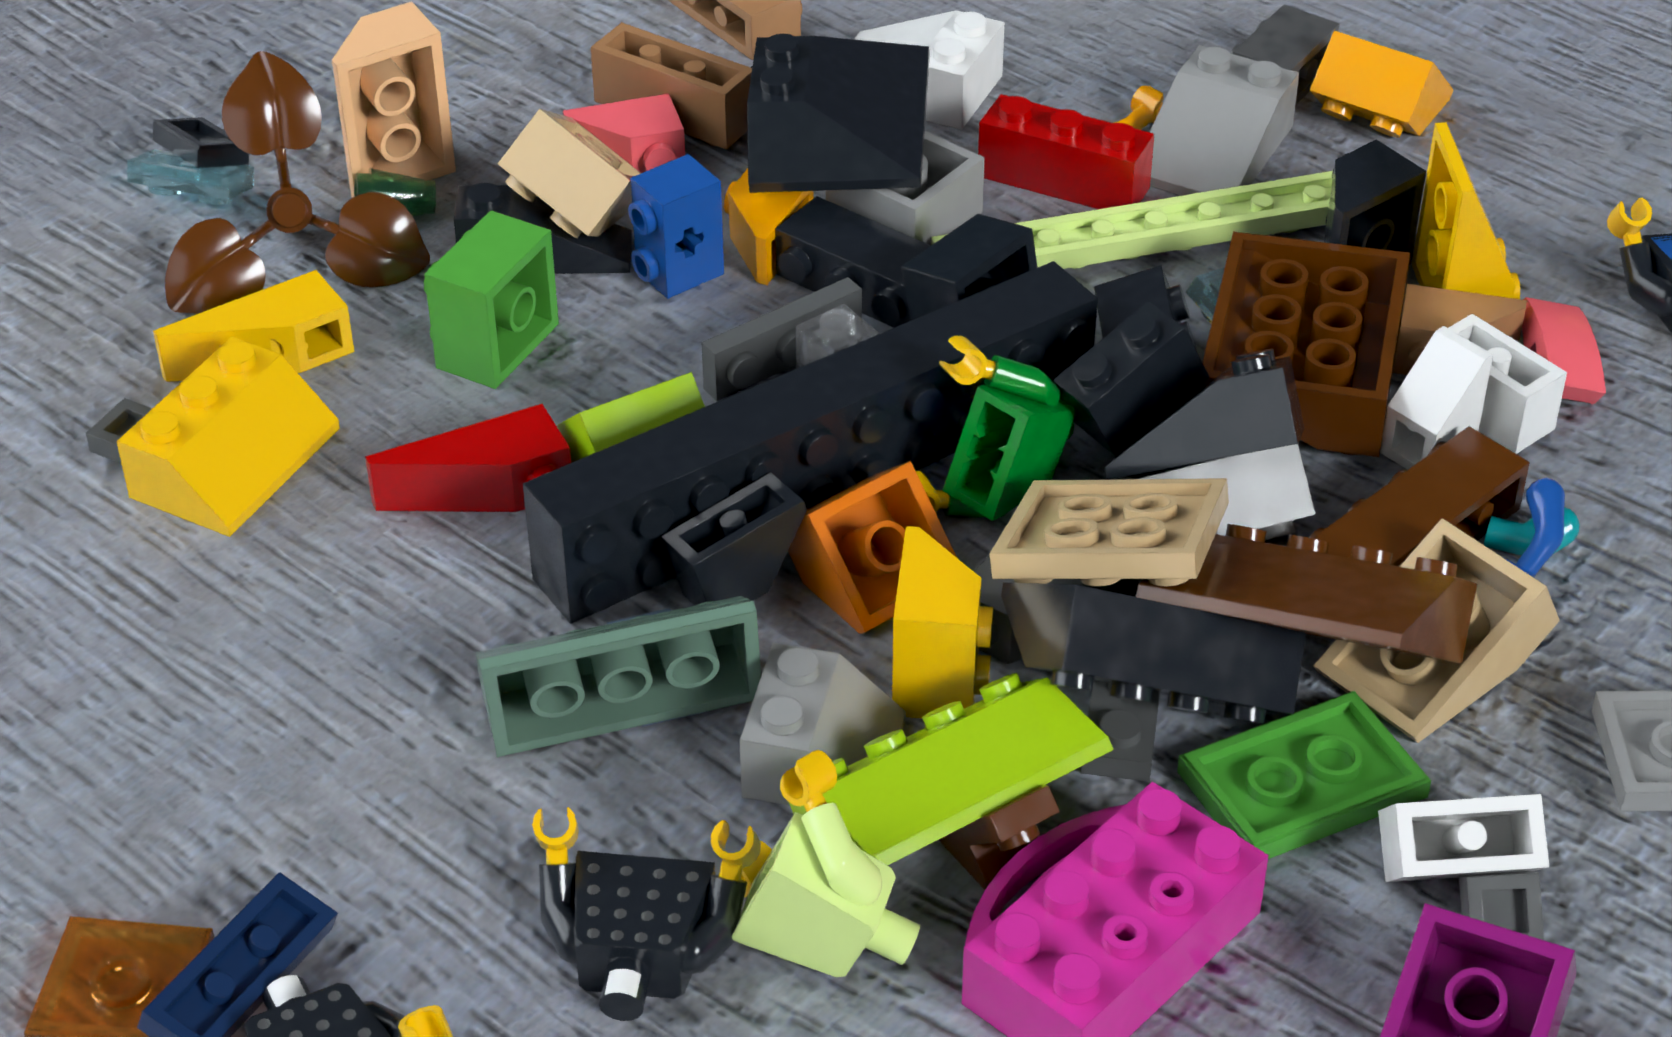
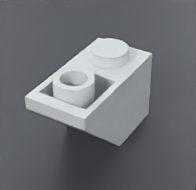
(1436, 398)

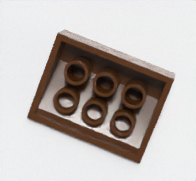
(1328, 311)
(1330, 595)

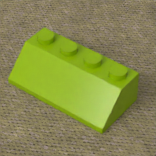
(961, 765)

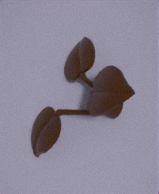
(376, 235)

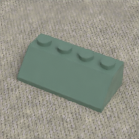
(620, 675)

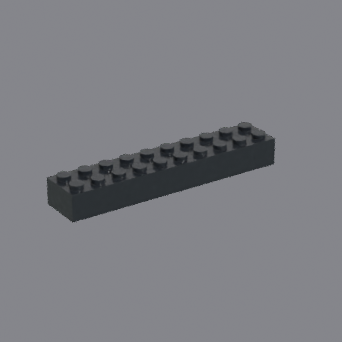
(815, 428)

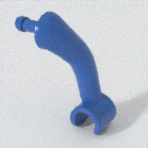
(1546, 506)

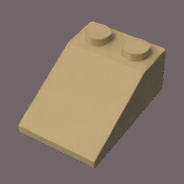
(570, 173)
(1505, 627)

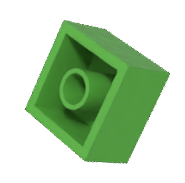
(492, 299)

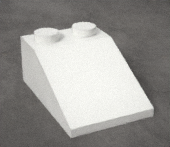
(962, 63)

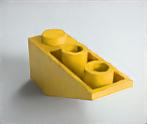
(294, 318)

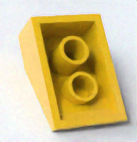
(1453, 235)

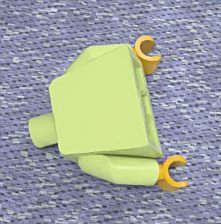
(816, 891)

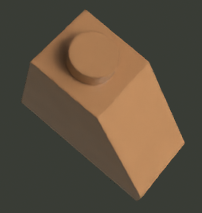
(1431, 308)

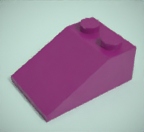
(1479, 981)

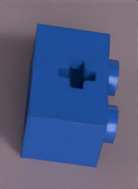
(677, 226)

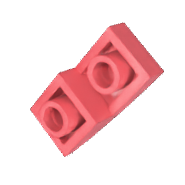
(1567, 340)

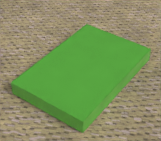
(1304, 775)

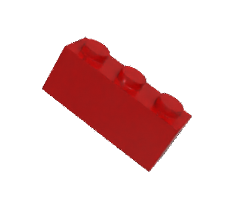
(1065, 153)

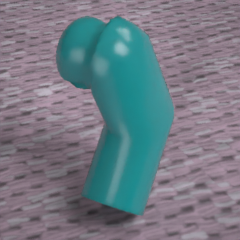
(1516, 536)

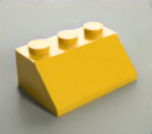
(225, 438)

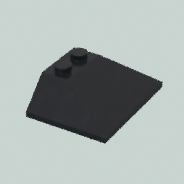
(836, 114)

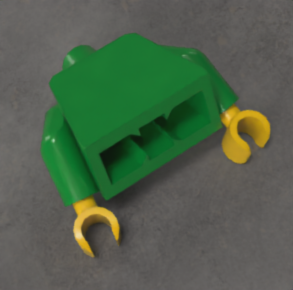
(1008, 437)

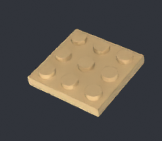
(1111, 531)

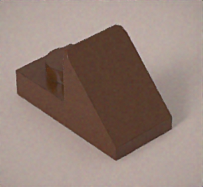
(996, 837)

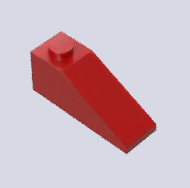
(470, 466)

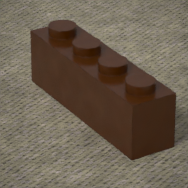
(1456, 481)

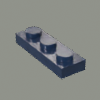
(234, 969)

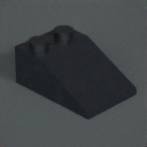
(1233, 415)

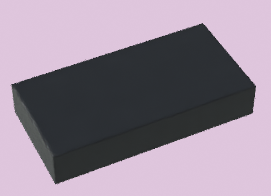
(198, 142)

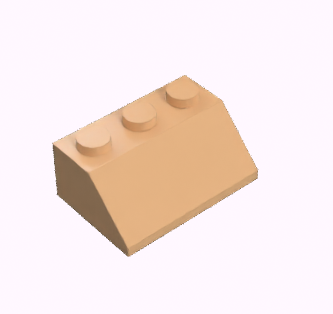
(394, 96)

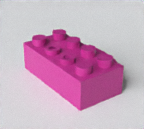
(1113, 922)

